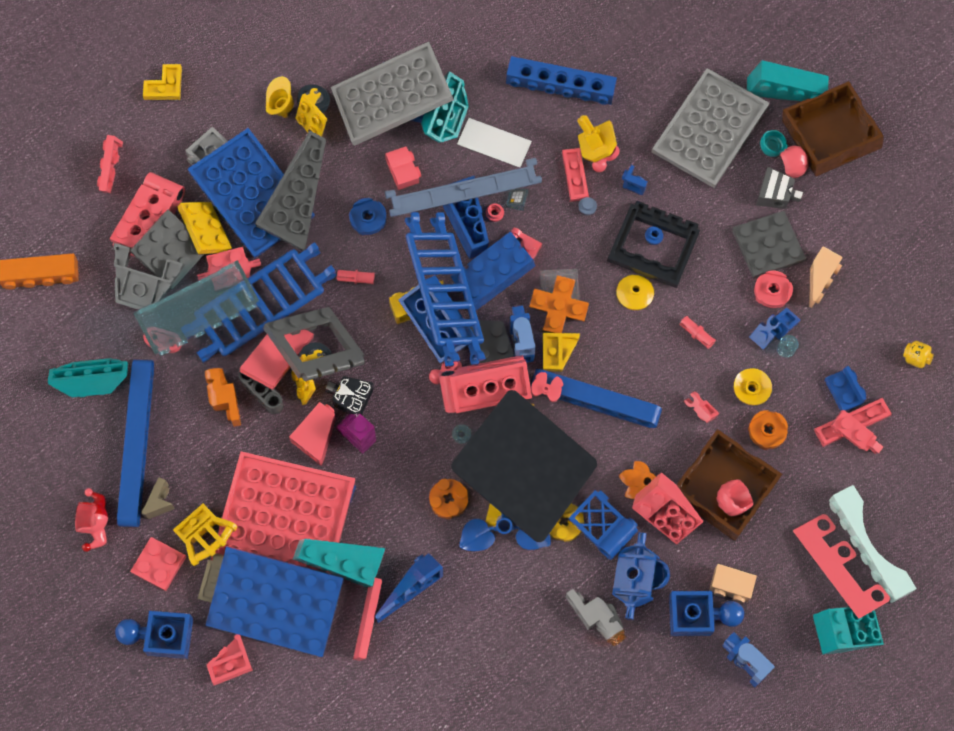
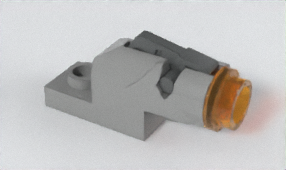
(598, 614)

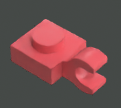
(703, 408)

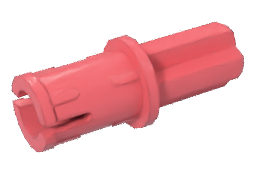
(355, 276)

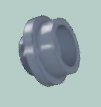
(587, 206)

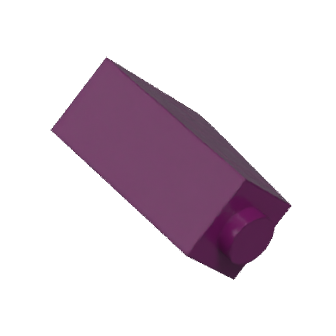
(357, 431)

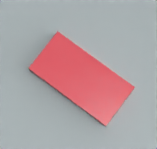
(268, 364)

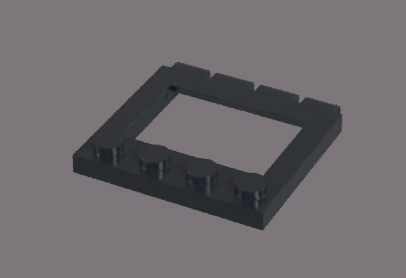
(643, 266)

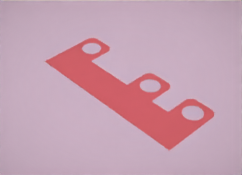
(833, 567)

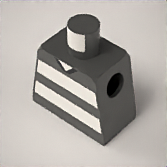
(777, 190)

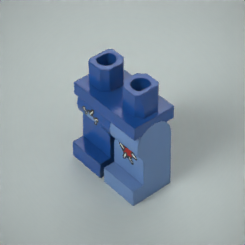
(522, 334)
(748, 658)

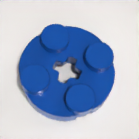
(365, 226)

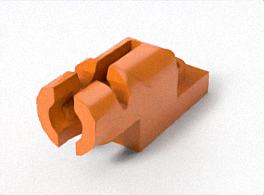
(222, 395)

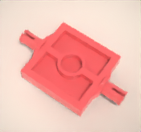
(222, 259)

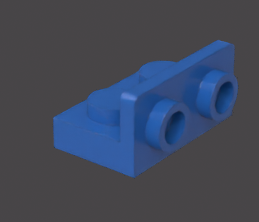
(846, 389)

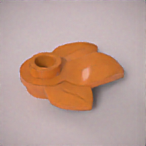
(635, 478)

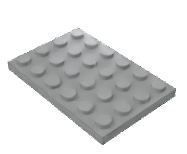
(391, 93)
(710, 128)

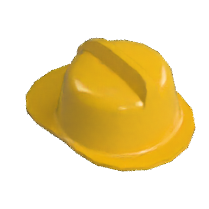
(279, 97)

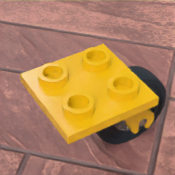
(312, 103)
(309, 352)

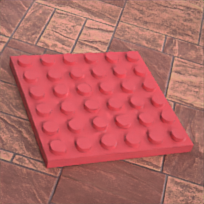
(282, 504)

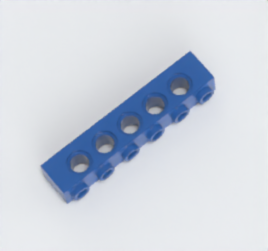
(555, 73)

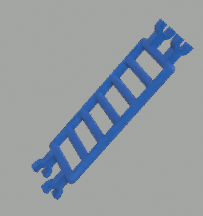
(328, 274)
(447, 343)

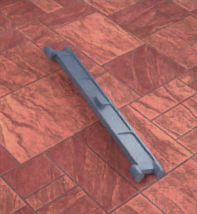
(463, 190)

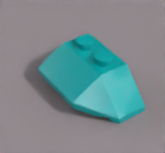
(446, 121)
(88, 377)

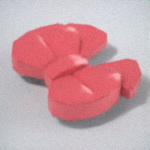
(540, 387)

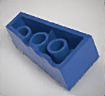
(468, 224)

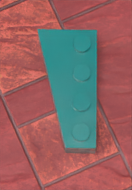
(785, 82)
(345, 560)

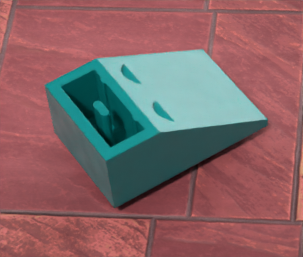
(843, 631)

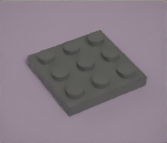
(163, 241)
(768, 244)

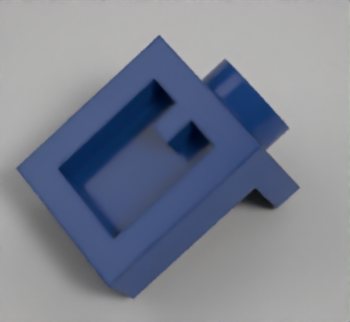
(633, 183)
(789, 321)

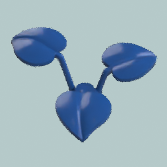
(478, 536)

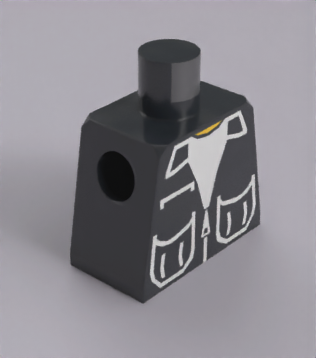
(351, 394)

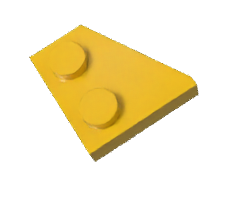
(557, 350)

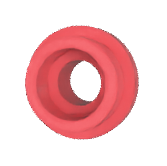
(494, 208)

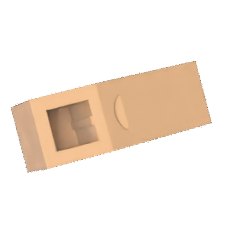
(820, 273)

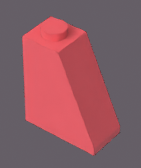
(315, 432)

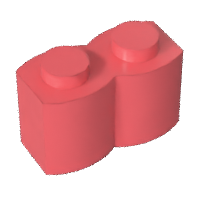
(402, 167)

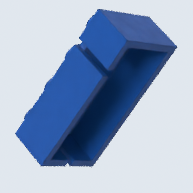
(496, 269)

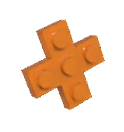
(559, 305)

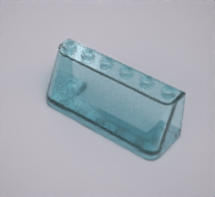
(196, 308)

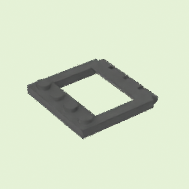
(320, 366)

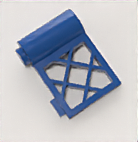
(615, 536)

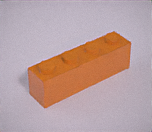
(38, 271)

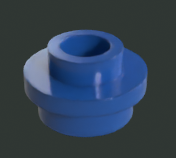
(651, 239)

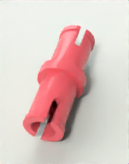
(697, 332)

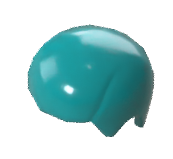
(773, 143)

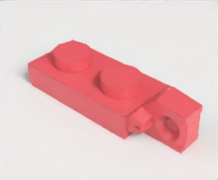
(856, 432)

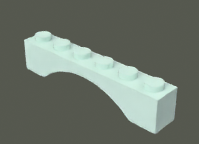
(849, 509)

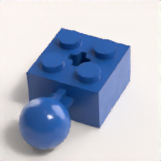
(701, 604)
(158, 626)

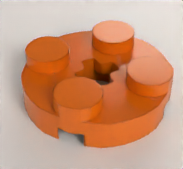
(769, 419)
(451, 509)

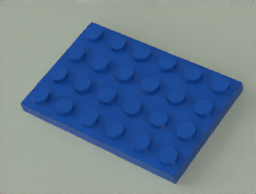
(239, 184)
(274, 601)

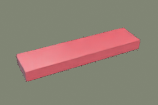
(865, 415)
(367, 620)

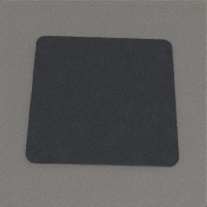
(524, 465)

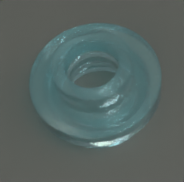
(461, 428)

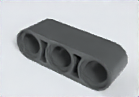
(265, 397)

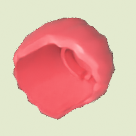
(795, 161)
(734, 498)

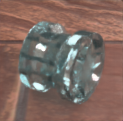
(791, 343)

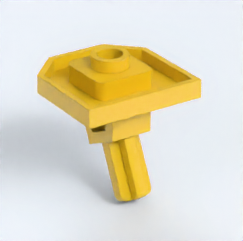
(596, 141)

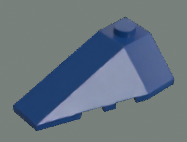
(418, 578)

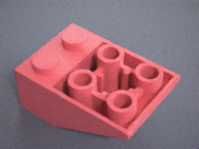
(667, 508)

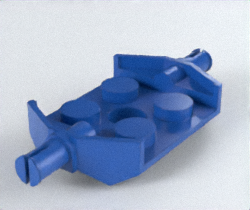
(637, 590)

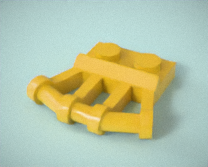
(196, 526)

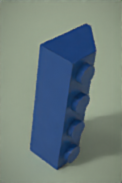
(415, 308)

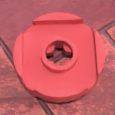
(781, 283)

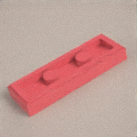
(575, 174)

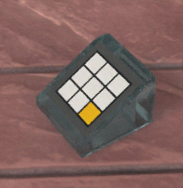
(517, 199)

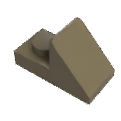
(155, 505)

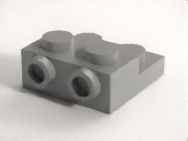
(204, 146)

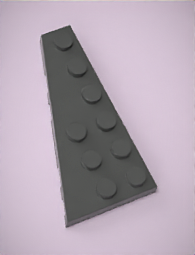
(292, 202)

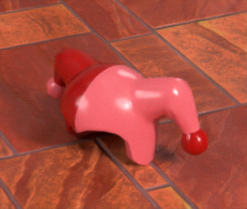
(92, 519)

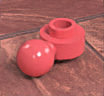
(601, 165)
(434, 374)

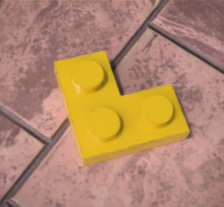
(166, 89)

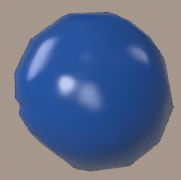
(661, 575)

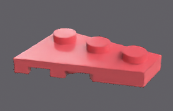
(111, 157)

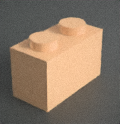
(732, 583)

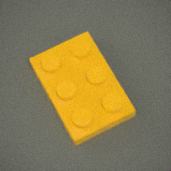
(204, 227)

